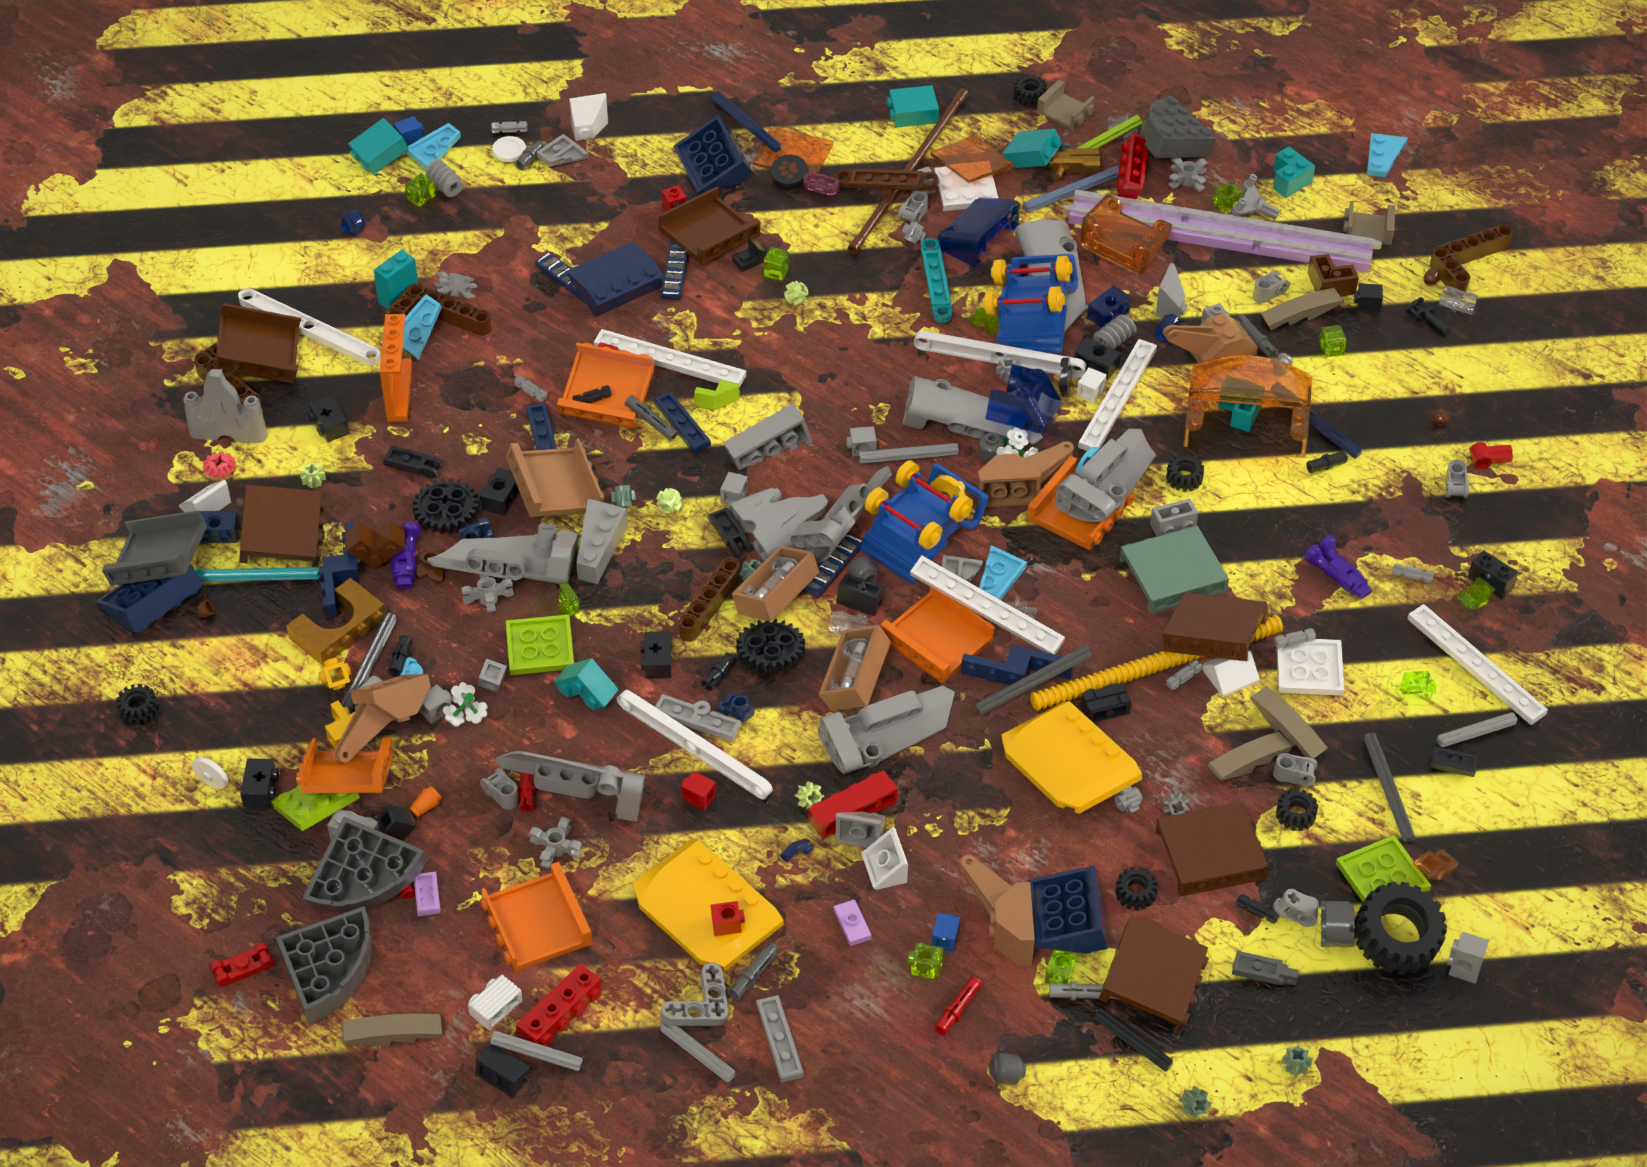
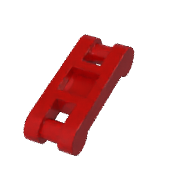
(242, 965)

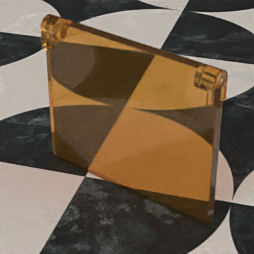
(808, 147)
(972, 159)

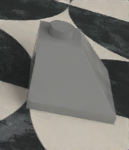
(1171, 295)
(859, 828)

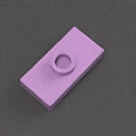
(427, 894)
(852, 922)

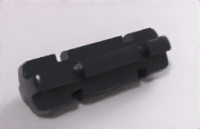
(593, 395)
(1257, 908)

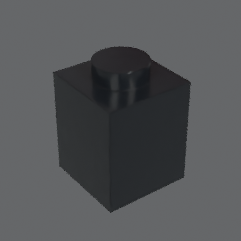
(1369, 297)
(396, 822)

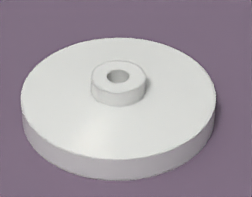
(508, 148)
(209, 773)

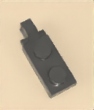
(1263, 969)

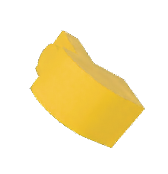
(336, 729)

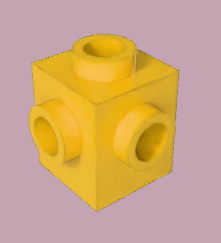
(340, 679)

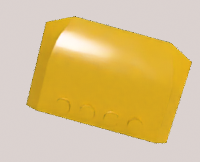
(1069, 758)
(679, 900)

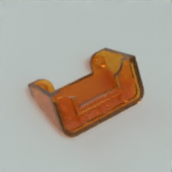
(1121, 237)

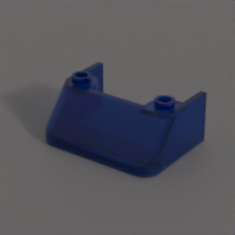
(1028, 402)

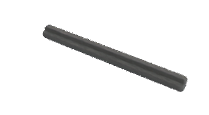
(370, 658)
(1033, 680)
(1389, 787)

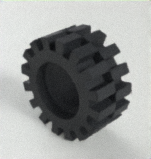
(1027, 83)
(1185, 464)
(140, 713)
(1294, 819)
(1132, 898)

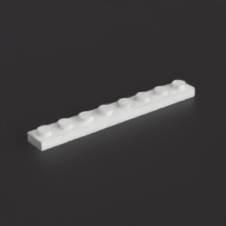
(674, 359)
(1117, 395)
(987, 606)
(1477, 664)

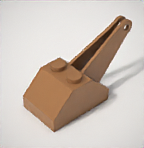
(1213, 338)
(1017, 480)
(377, 707)
(1008, 910)

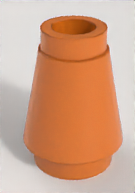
(425, 801)

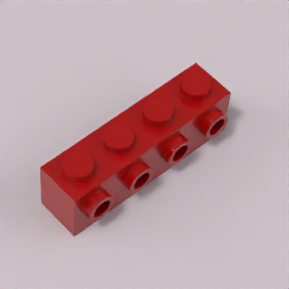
(1132, 167)
(866, 796)
(560, 1006)

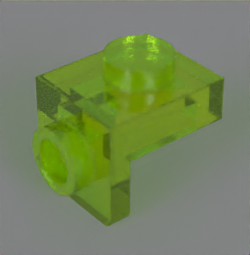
(980, 318)
(1477, 595)

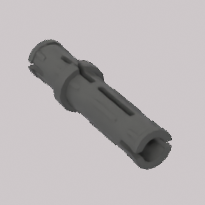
(1260, 340)
(644, 412)
(748, 977)

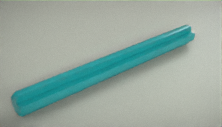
(258, 574)

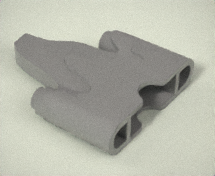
(222, 413)
(775, 520)

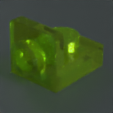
(568, 600)
(1418, 683)

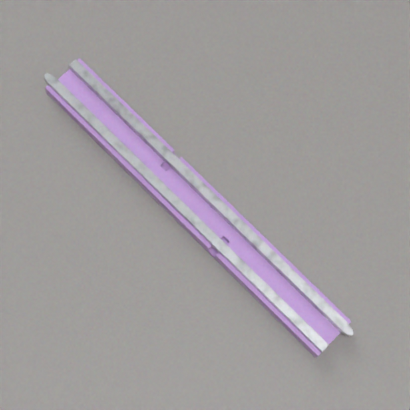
(1239, 232)

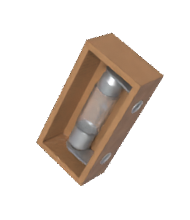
(775, 583)
(854, 668)

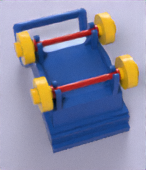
(1032, 306)
(916, 519)

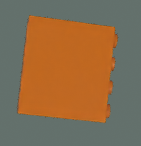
(603, 366)
(394, 370)
(1047, 515)
(938, 634)
(362, 774)
(537, 920)

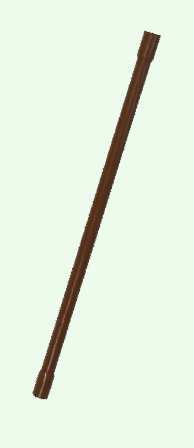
(859, 239)

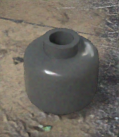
(988, 446)
(863, 568)
(1007, 1068)

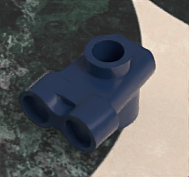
(477, 530)
(737, 707)

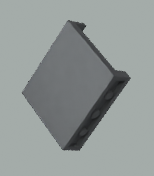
(157, 548)

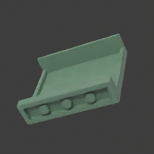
(1174, 565)

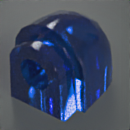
(353, 222)
(1167, 320)

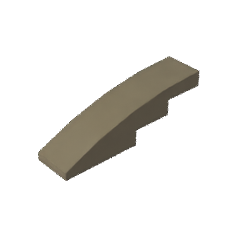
(1304, 306)
(1289, 722)
(1247, 756)
(391, 1028)

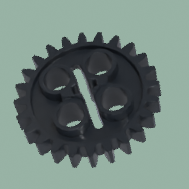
(445, 506)
(770, 646)

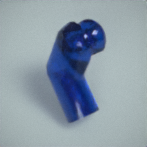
(796, 846)

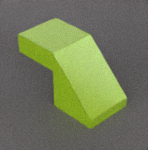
(725, 394)

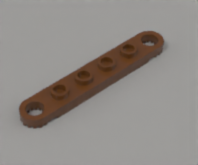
(887, 179)

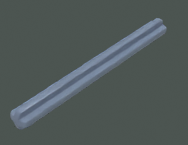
(1069, 190)

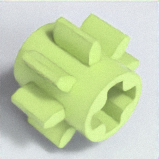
(796, 293)
(312, 475)
(669, 500)
(805, 792)

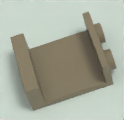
(1063, 108)
(1370, 225)

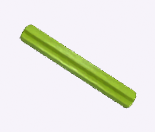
(1113, 133)

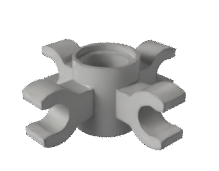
(1188, 173)
(455, 284)
(487, 591)
(555, 849)

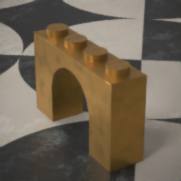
(328, 643)

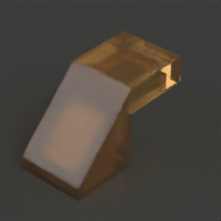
(1436, 865)

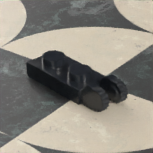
(413, 461)
(729, 531)

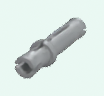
(1075, 990)

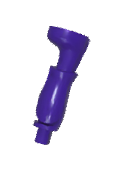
(403, 564)
(1339, 569)

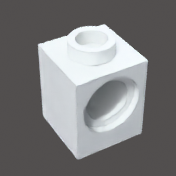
(1091, 385)

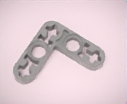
(705, 1007)

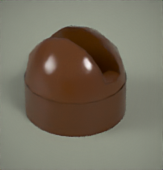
(1431, 277)
(1441, 418)
(205, 609)

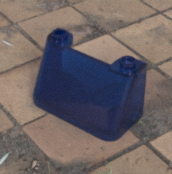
(977, 226)

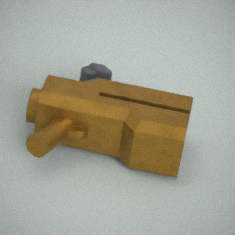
(1075, 160)

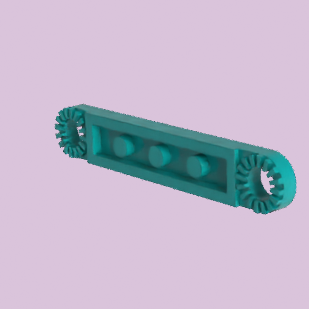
(936, 280)

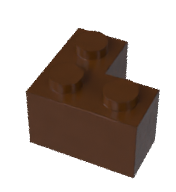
(1326, 276)
(375, 546)

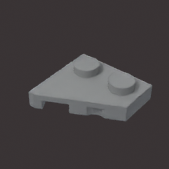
(561, 151)
(962, 567)

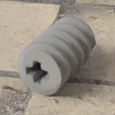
(444, 178)
(1116, 331)

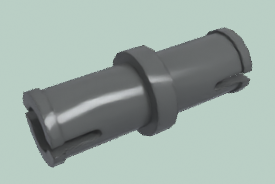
(529, 155)

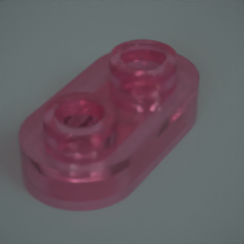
(821, 183)

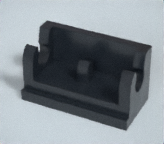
(860, 594)
(502, 1070)

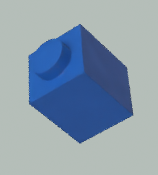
(409, 130)
(946, 932)

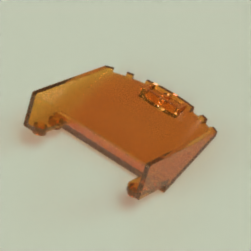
(1250, 382)

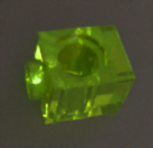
(420, 189)
(1227, 196)
(776, 263)
(1332, 341)
(929, 968)
(1057, 974)

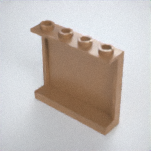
(554, 479)

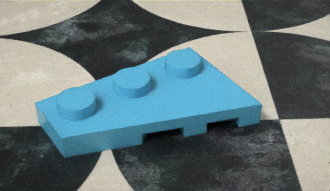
(433, 145)
(1383, 152)
(419, 325)
(1001, 572)

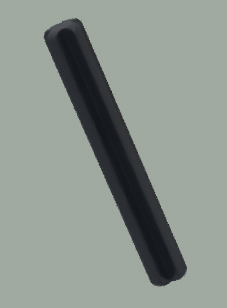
(1134, 1039)

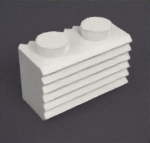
(495, 1001)

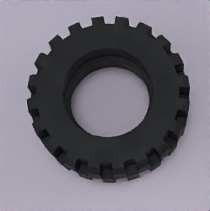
(1414, 906)

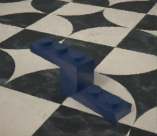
(335, 572)
(1016, 668)

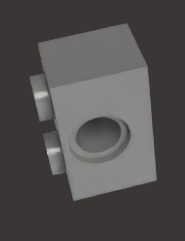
(1467, 957)

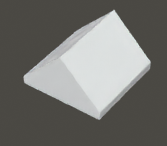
(211, 498)
(1231, 675)
(886, 861)

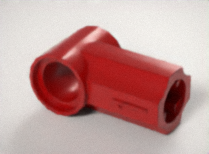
(1485, 455)

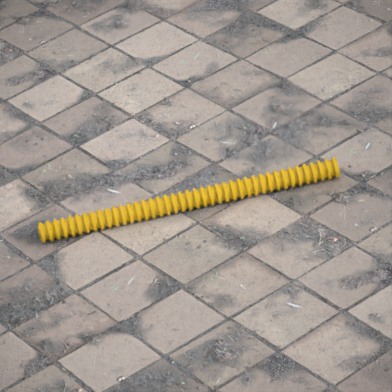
(1130, 671)

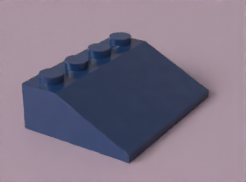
(713, 157)
(616, 278)
(143, 602)
(1069, 911)

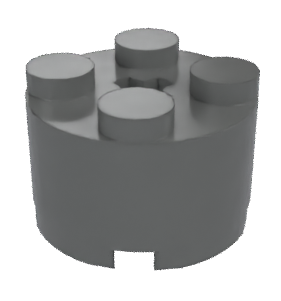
(1337, 924)

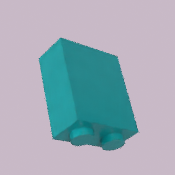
(913, 106)
(377, 146)
(1032, 148)
(394, 277)

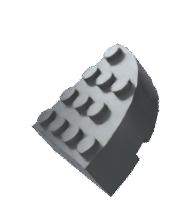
(1174, 132)
(363, 869)
(327, 961)

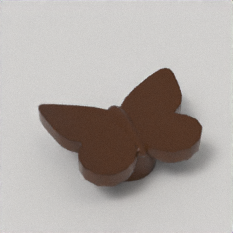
(426, 569)

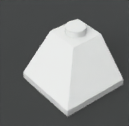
(588, 115)

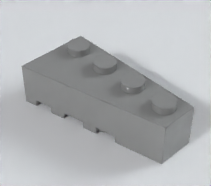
(768, 437)
(599, 538)

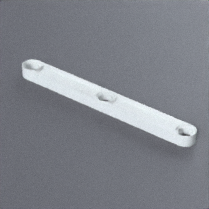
(320, 332)
(986, 352)
(694, 744)

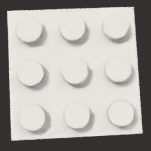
(959, 194)
(1311, 668)

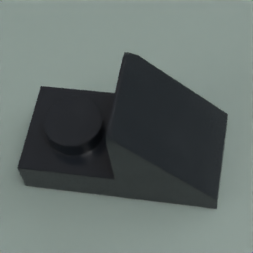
(750, 257)

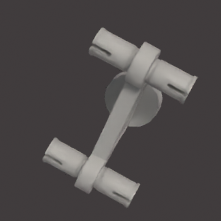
(1252, 201)

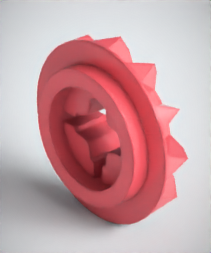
(224, 469)

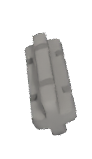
(509, 127)
(531, 388)
(1413, 573)
(1294, 638)
(1183, 675)

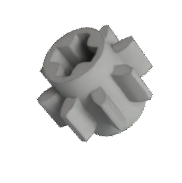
(913, 232)
(1004, 367)
(1128, 799)
(1173, 799)

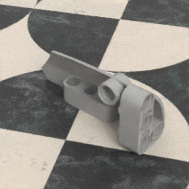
(1052, 238)
(953, 406)
(1106, 478)
(825, 535)
(534, 557)
(884, 728)
(580, 779)

